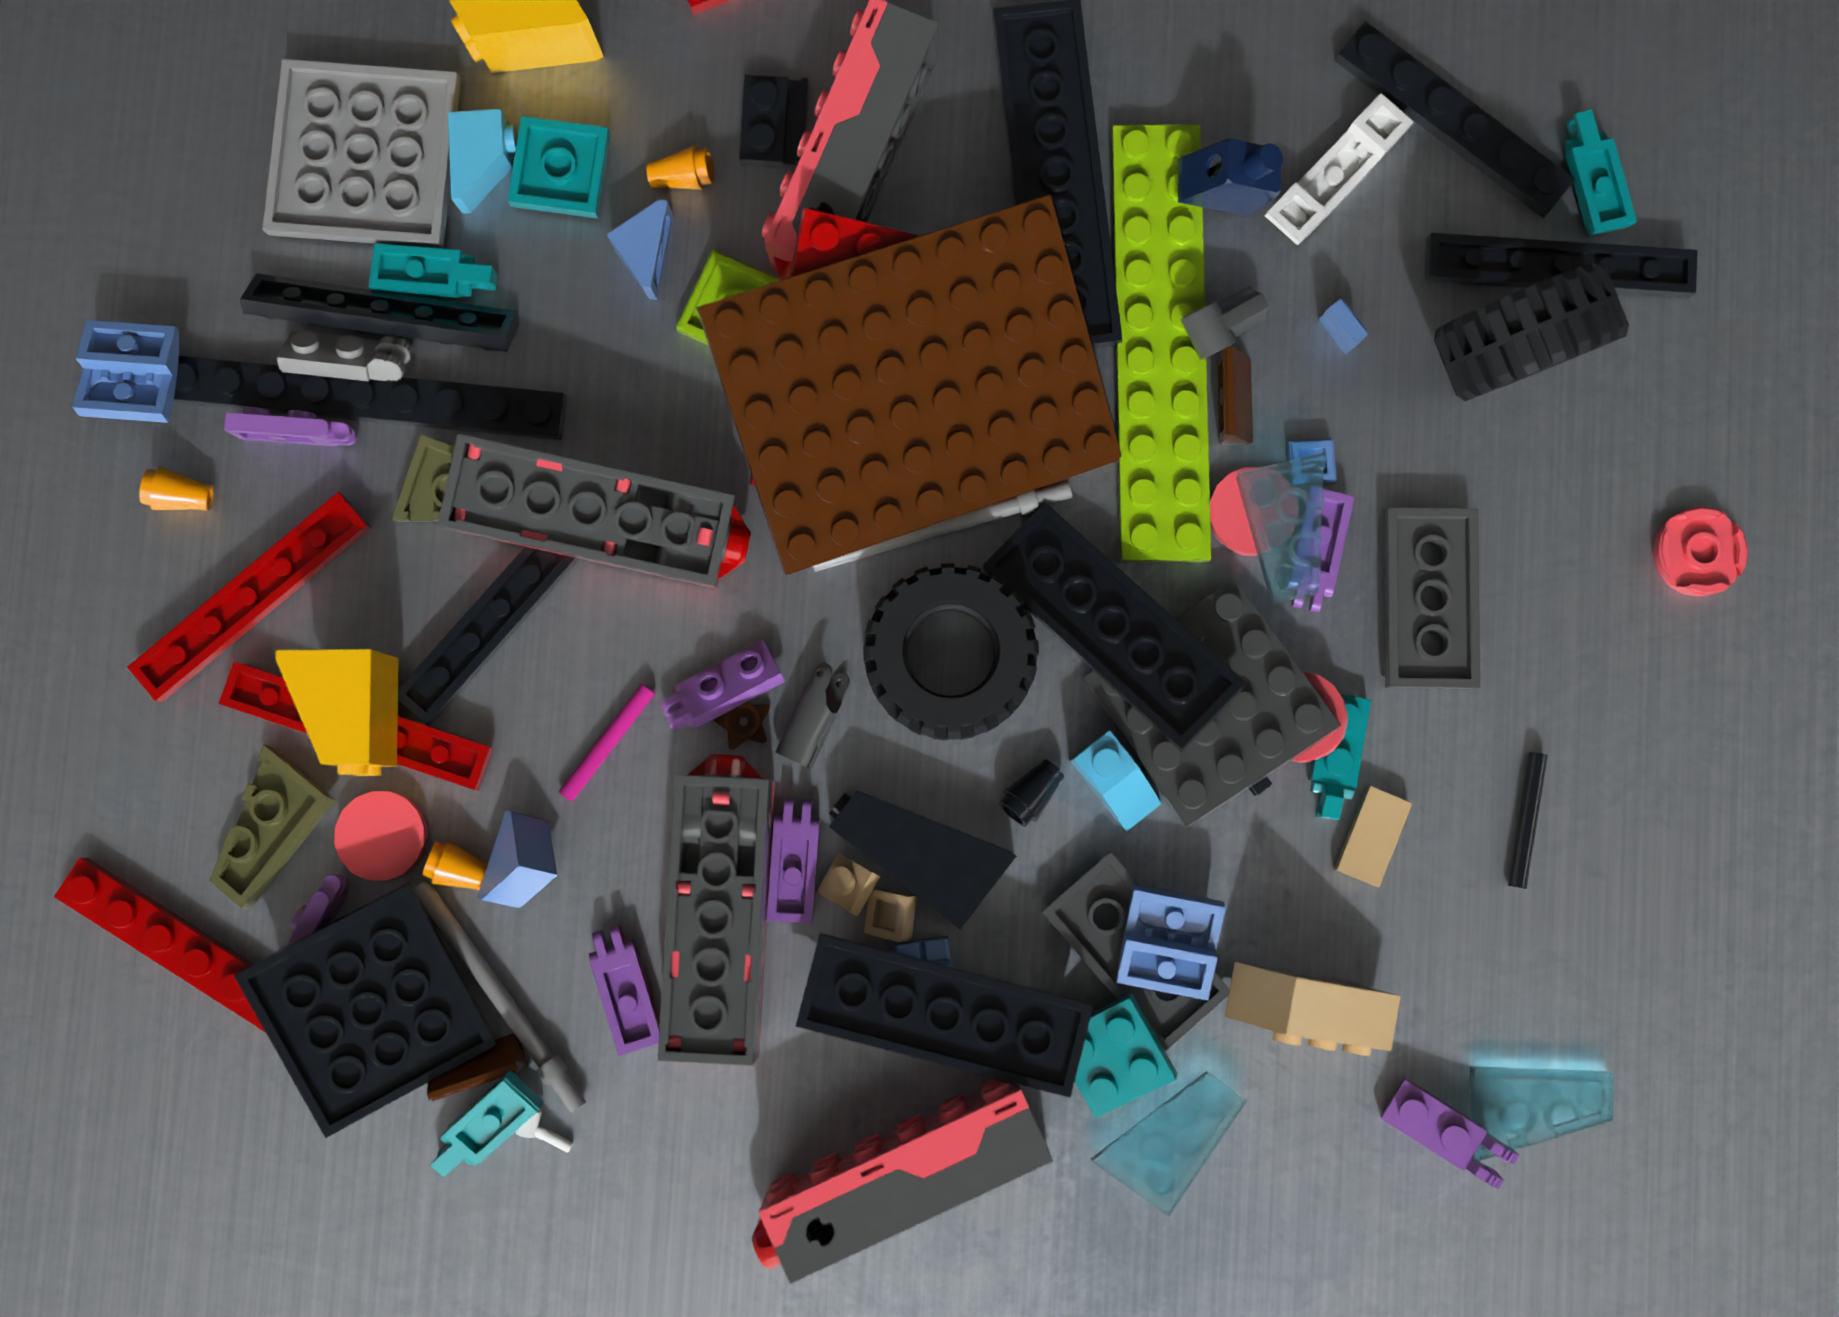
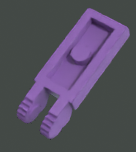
(1444, 1130)

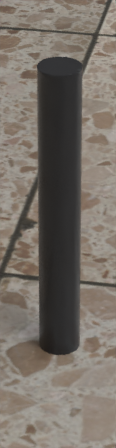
(1527, 820)

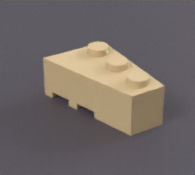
(1313, 1009)

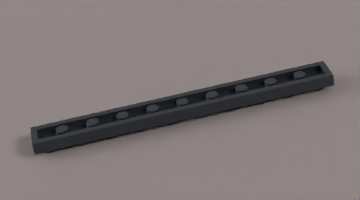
(400, 402)

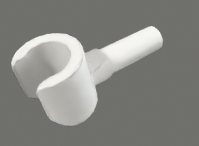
(533, 1129)

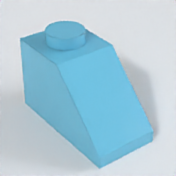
(479, 154)
(1116, 780)

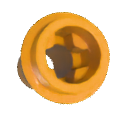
(682, 170)
(173, 491)
(454, 867)

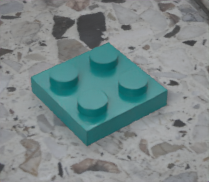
(559, 167)
(1121, 1057)

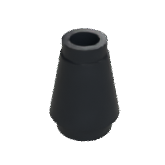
(1031, 793)

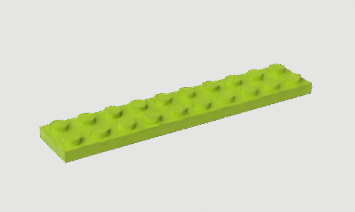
(1157, 368)

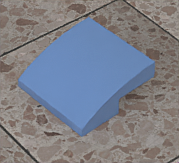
(127, 371)
(1170, 942)

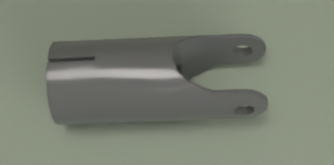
(813, 716)

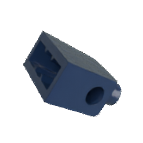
(1244, 179)

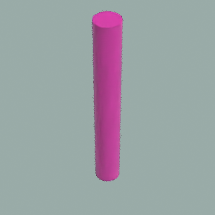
(606, 742)

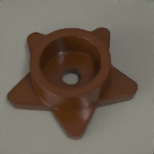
(752, 730)

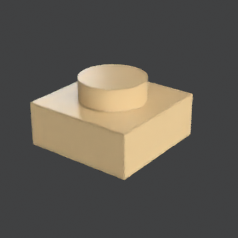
(848, 884)
(890, 915)

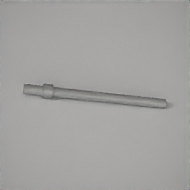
(1024, 504)
(551, 1068)

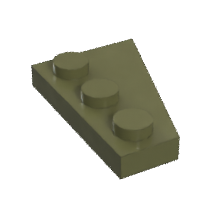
(425, 482)
(274, 822)

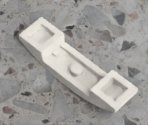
(1339, 169)

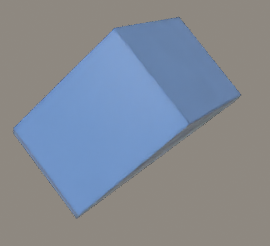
(644, 244)
(519, 861)

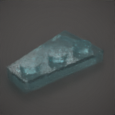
(1285, 524)
(1537, 1104)
(1173, 1142)

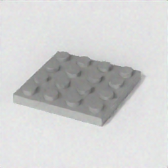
(361, 154)

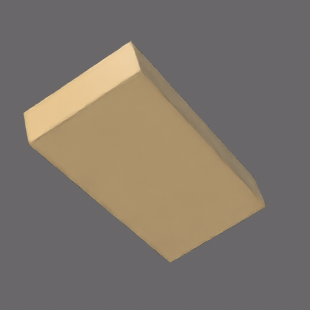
(1373, 836)

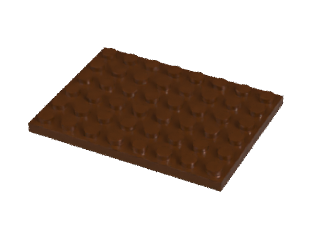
(912, 383)

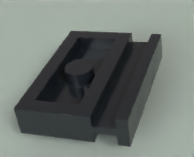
(772, 120)

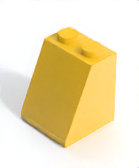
(525, 33)
(346, 705)

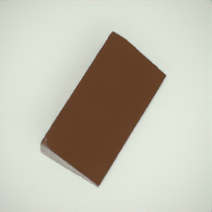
(1234, 398)
(481, 1069)

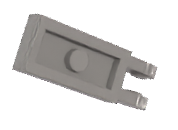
(344, 356)

